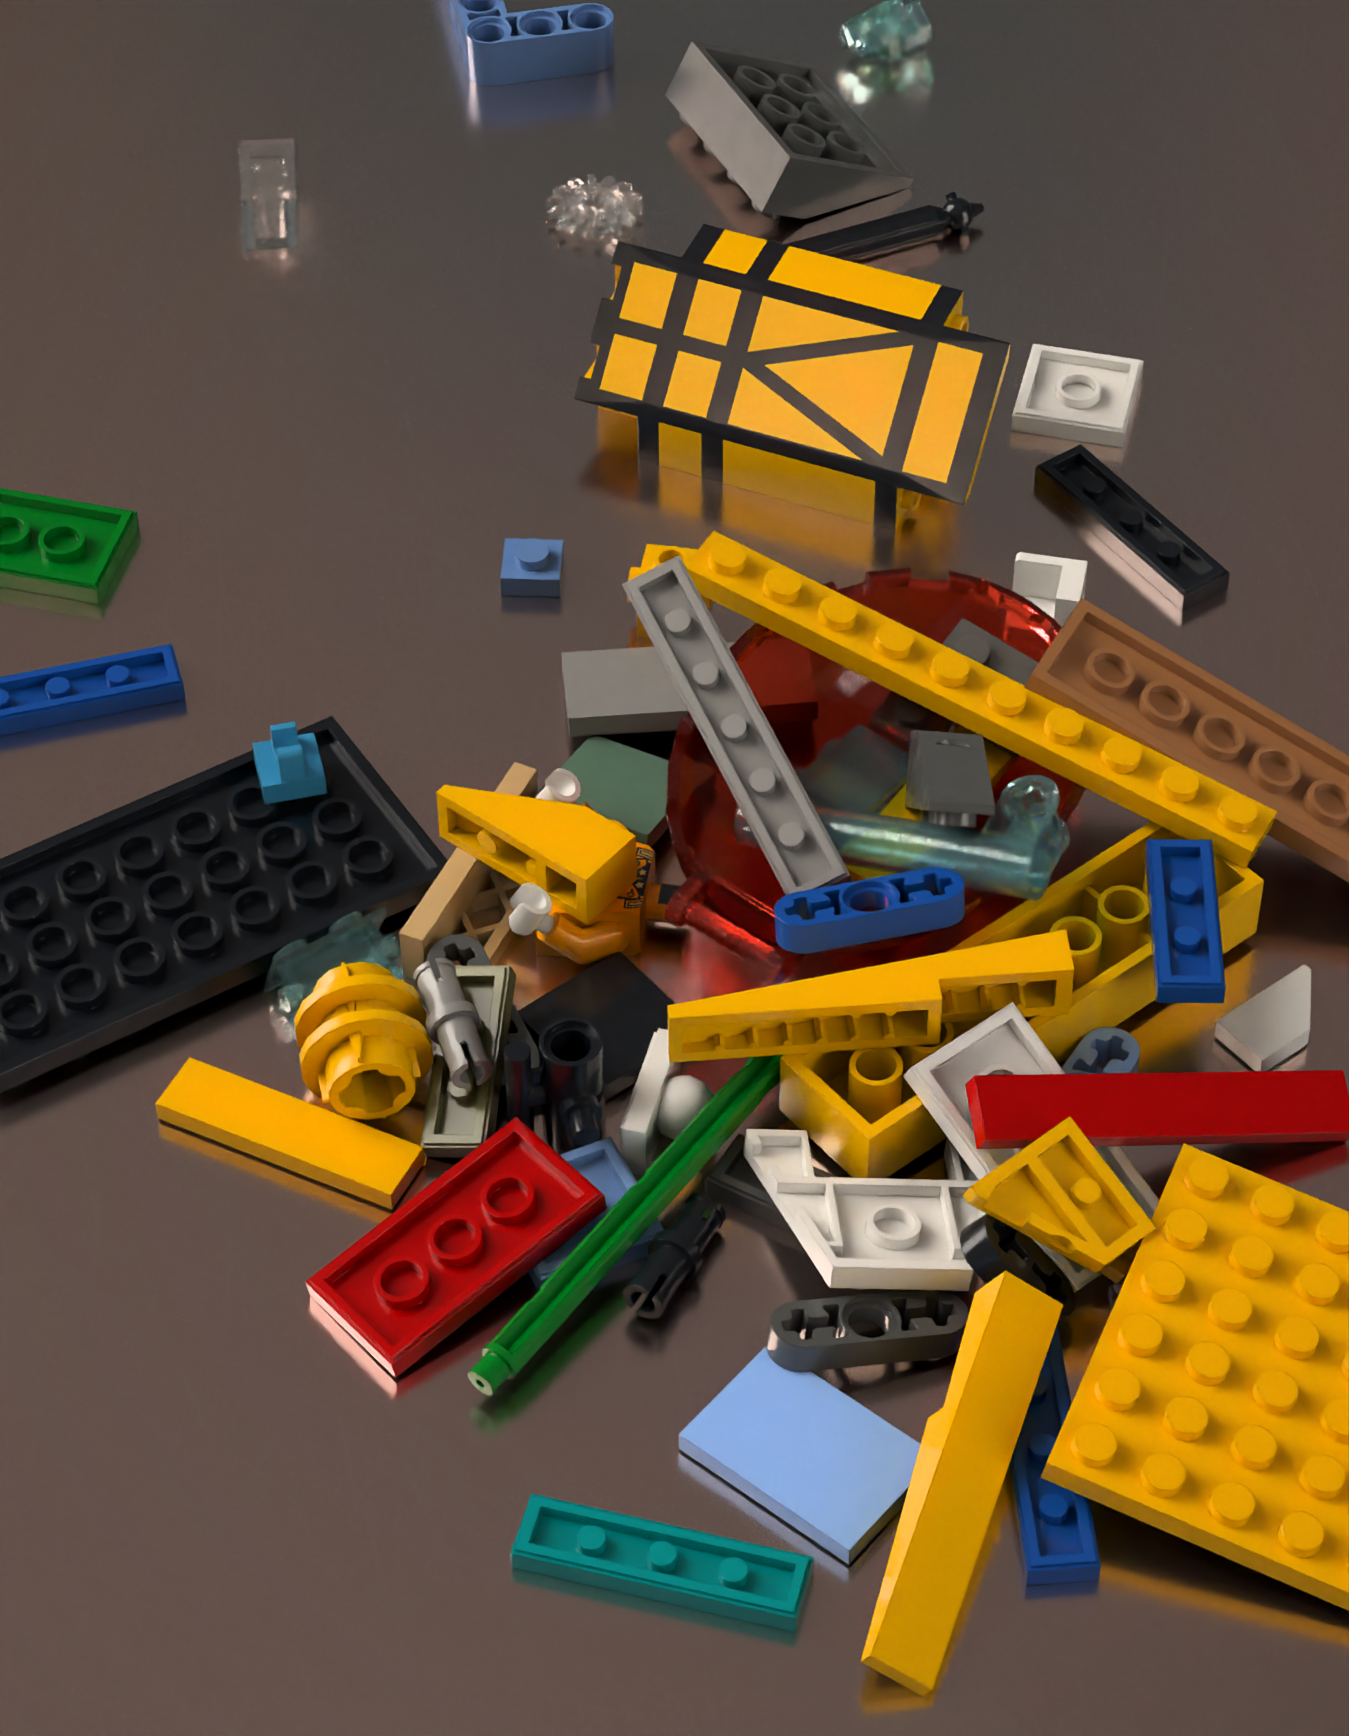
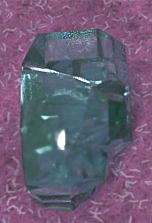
(887, 30)

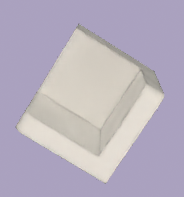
(1050, 583)

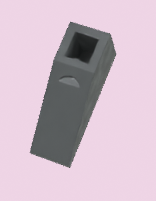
(948, 778)

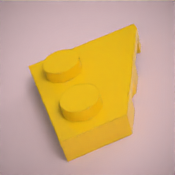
(1064, 1199)

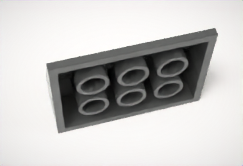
(782, 132)

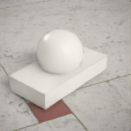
(658, 1105)

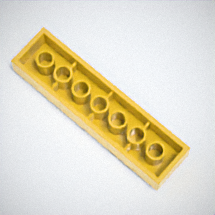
(865, 1108)

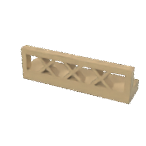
(463, 890)

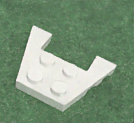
(869, 1228)

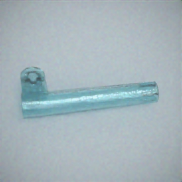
(1006, 858)

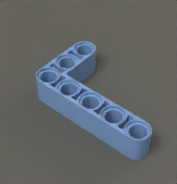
(531, 43)

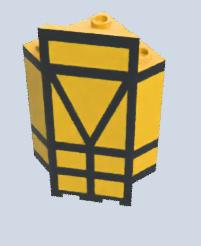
(796, 374)

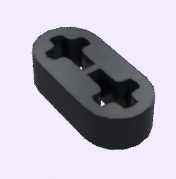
(996, 1247)

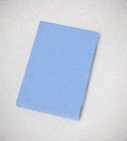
(805, 1454)

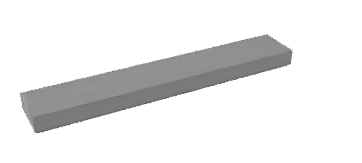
(735, 729)

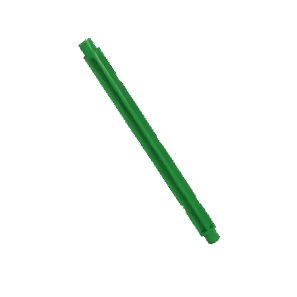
(624, 1224)

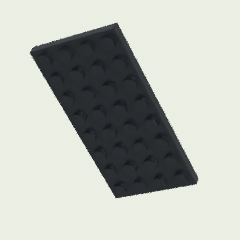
(191, 898)

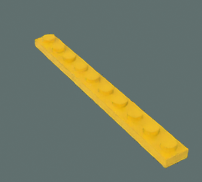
(980, 699)

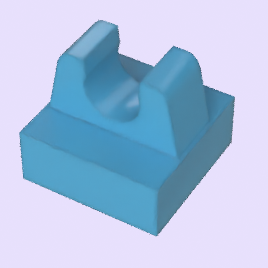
(289, 765)

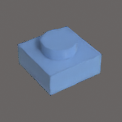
(532, 567)

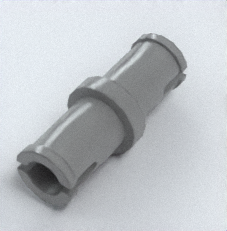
(453, 1023)

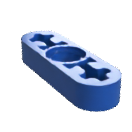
(831, 914)

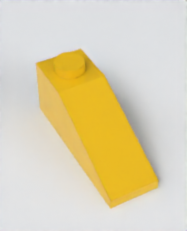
(548, 843)

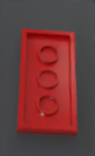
(456, 1246)

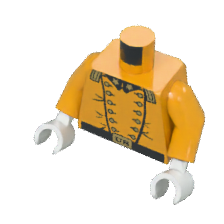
(616, 928)

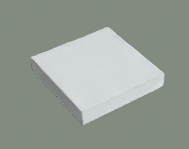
(1077, 395)

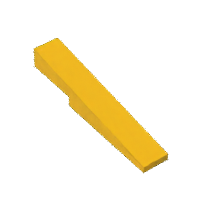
(877, 1004)
(959, 1479)

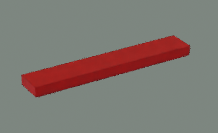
(1162, 1107)

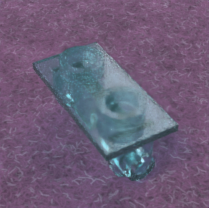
(349, 941)

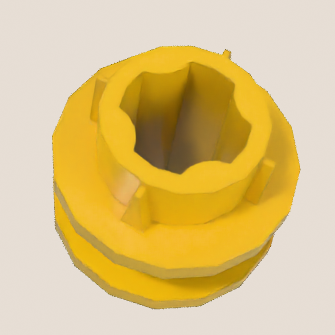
(363, 1041)

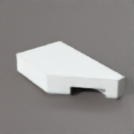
(1270, 1023)

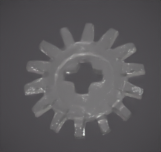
(617, 200)

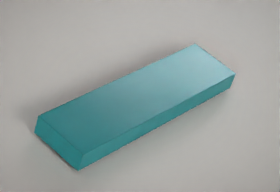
(662, 1562)

